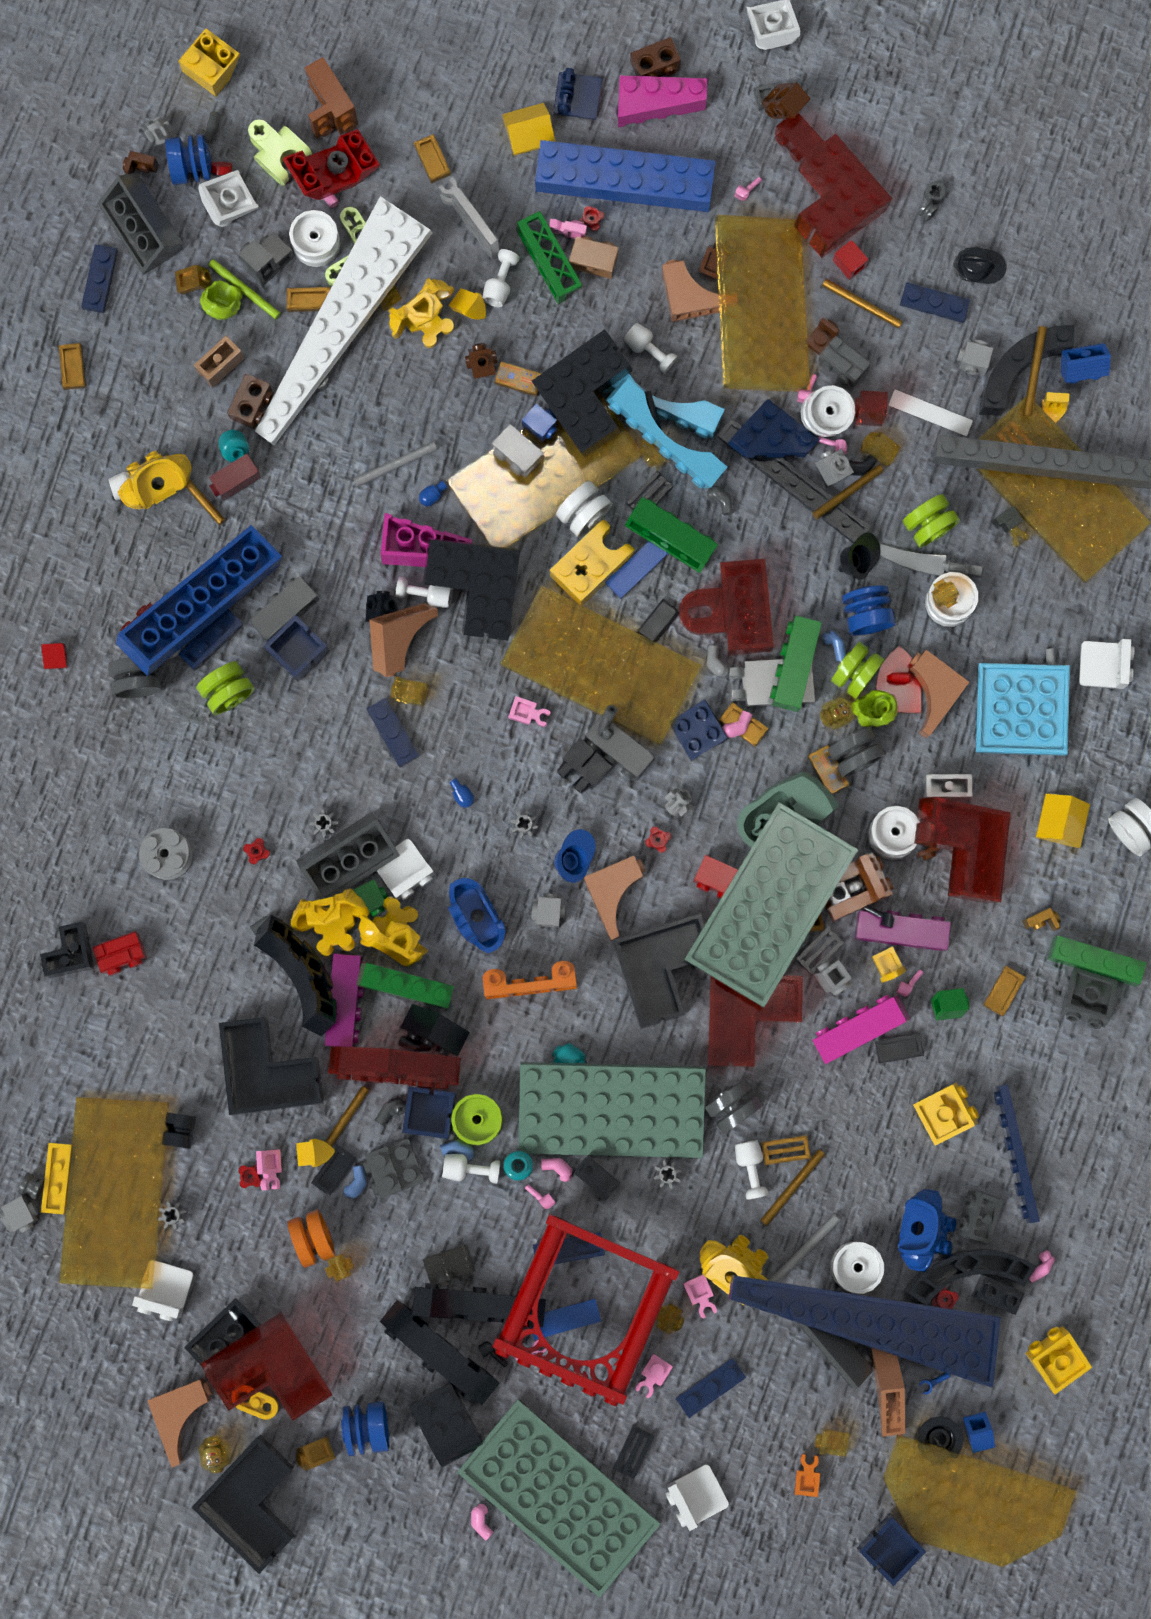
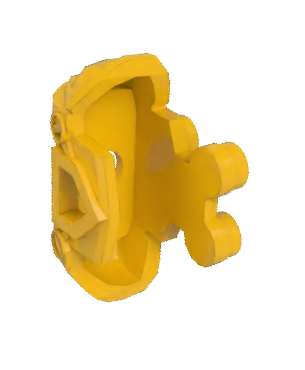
(423, 312)
(138, 491)
(331, 921)
(393, 934)
(718, 1261)

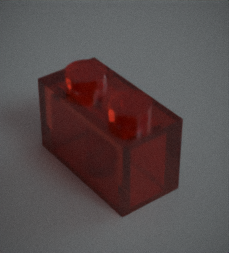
(797, 137)
(871, 408)

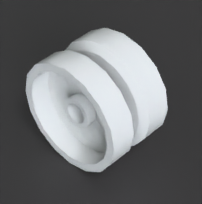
(314, 238)
(839, 406)
(584, 509)
(965, 601)
(1133, 826)
(884, 842)
(843, 1267)

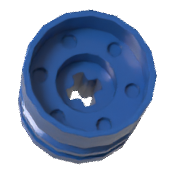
(188, 159)
(869, 615)
(365, 1428)

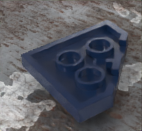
(773, 434)

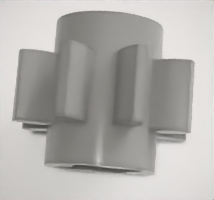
(158, 130)
(678, 802)
(525, 818)
(319, 819)
(661, 1176)
(165, 1217)

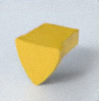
(469, 304)
(1055, 405)
(888, 965)
(313, 1153)

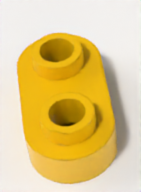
(256, 1403)

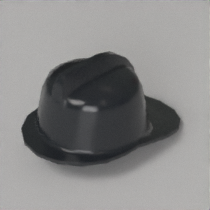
(979, 265)
(860, 557)

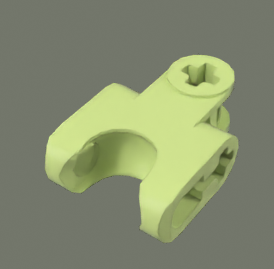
(274, 148)

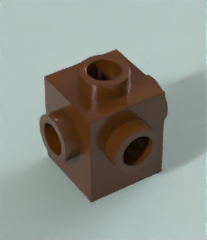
(483, 368)

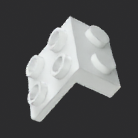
(1106, 664)
(406, 871)
(168, 1292)
(696, 1496)

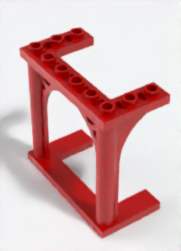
(633, 1344)

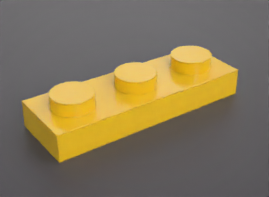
(56, 1178)

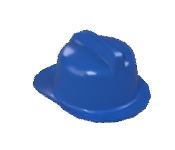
(575, 855)

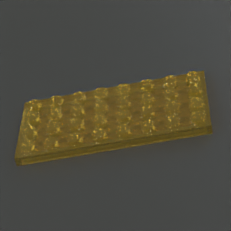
(762, 304)
(513, 505)
(1075, 518)
(600, 664)
(114, 1193)

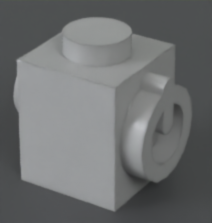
(975, 357)
(834, 466)
(548, 911)
(832, 976)
(19, 1215)

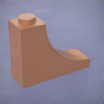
(684, 295)
(393, 634)
(940, 686)
(609, 886)
(890, 1392)
(173, 1411)

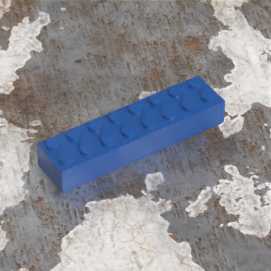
(624, 176)
(198, 600)

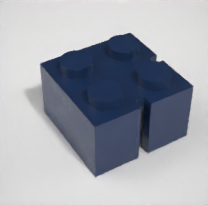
(295, 648)
(428, 1113)
(891, 1550)

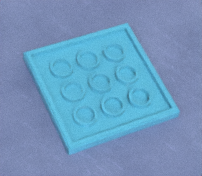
(1022, 709)

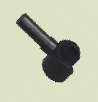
(887, 918)
(486, 1349)

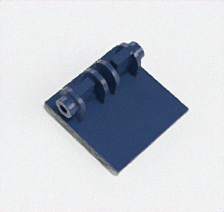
(577, 95)
(698, 730)

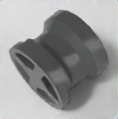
(31, 1186)

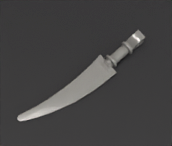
(926, 562)

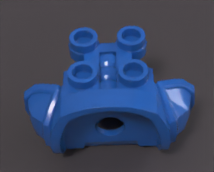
(466, 897)
(919, 1250)

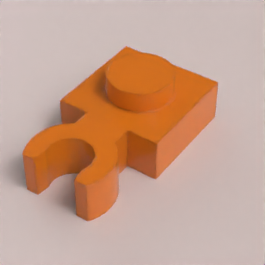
(807, 1480)

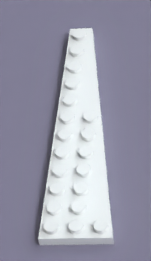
(370, 271)

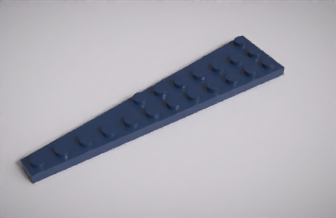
(928, 1335)

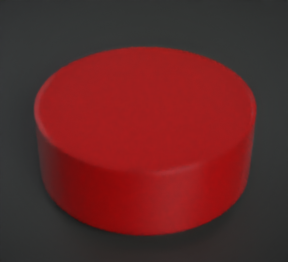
(221, 168)

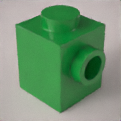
(373, 897)
(950, 1004)

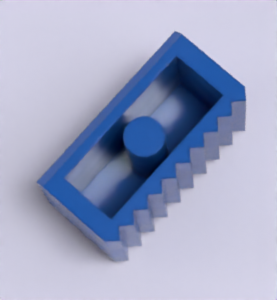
(1085, 363)

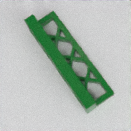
(539, 257)

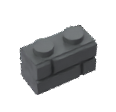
(844, 362)

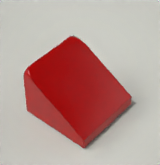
(54, 655)

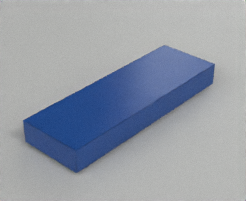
(635, 569)
(570, 1318)

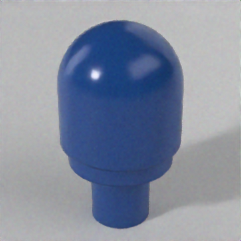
(431, 494)
(462, 794)

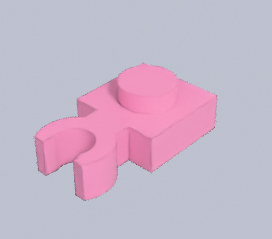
(569, 229)
(524, 712)
(269, 1164)
(699, 1292)
(655, 1372)

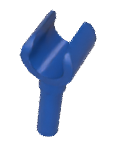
(933, 1382)

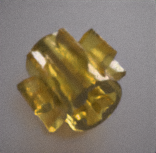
(945, 593)
(339, 1267)
(670, 1319)

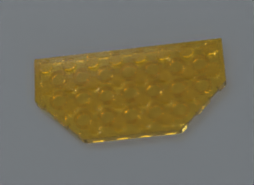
(973, 1503)

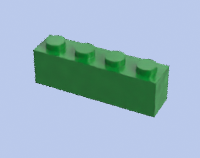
(671, 534)
(796, 663)
(1096, 960)
(404, 985)

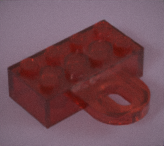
(737, 607)

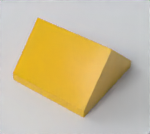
(528, 127)
(1063, 820)

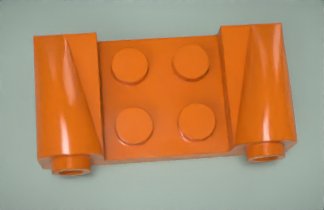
(562, 979)

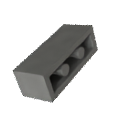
(281, 607)
(620, 750)

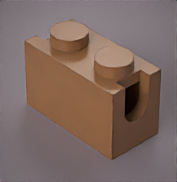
(593, 257)
(219, 361)

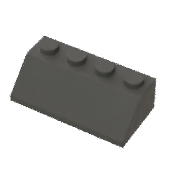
(139, 222)
(347, 857)
(842, 1355)

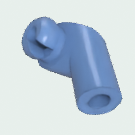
(837, 642)
(459, 1147)
(358, 1184)

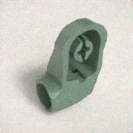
(799, 793)

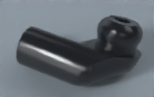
(863, 467)
(412, 1045)

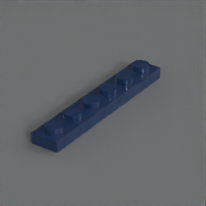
(1018, 1163)

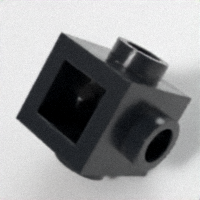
(380, 604)

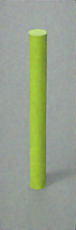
(247, 291)

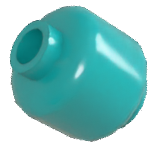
(233, 445)
(568, 1054)
(518, 1174)

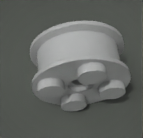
(153, 849)

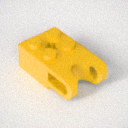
(592, 557)

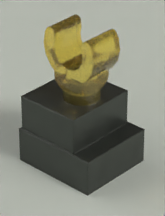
(1009, 521)

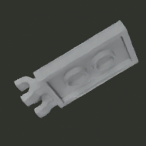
(470, 217)
(758, 681)

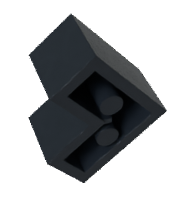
(73, 956)
(434, 1030)

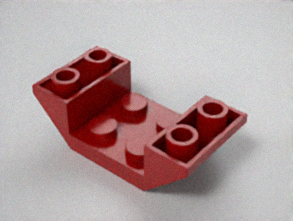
(318, 181)

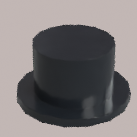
(941, 1433)

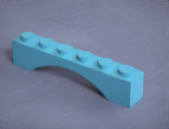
(632, 404)
(699, 416)

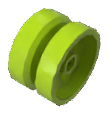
(931, 520)
(855, 668)
(225, 688)
(490, 1122)

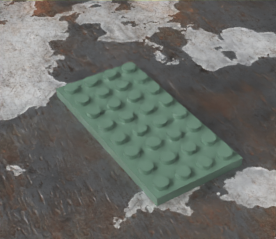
(771, 904)
(611, 1109)
(558, 1498)

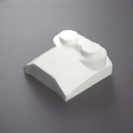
(774, 24)
(226, 198)

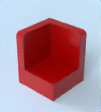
(850, 259)

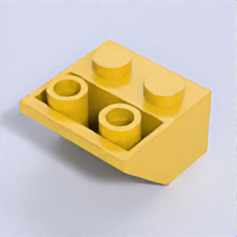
(209, 62)

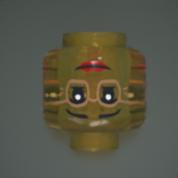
(836, 713)
(214, 1454)

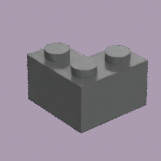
(265, 258)

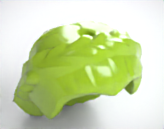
(221, 300)
(872, 706)

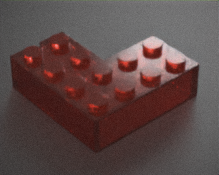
(847, 193)
(977, 841)
(734, 1019)
(392, 1065)
(266, 1358)

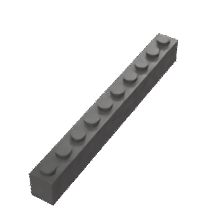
(1042, 461)

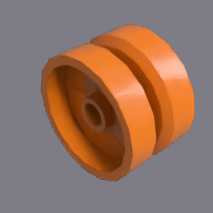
(308, 1239)

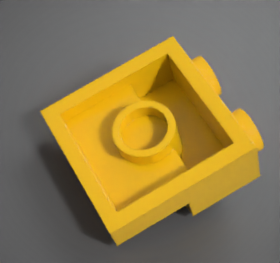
(947, 1113)
(1058, 1359)

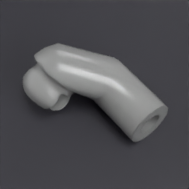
(714, 664)

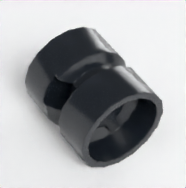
(178, 1130)

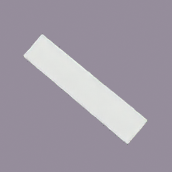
(930, 412)

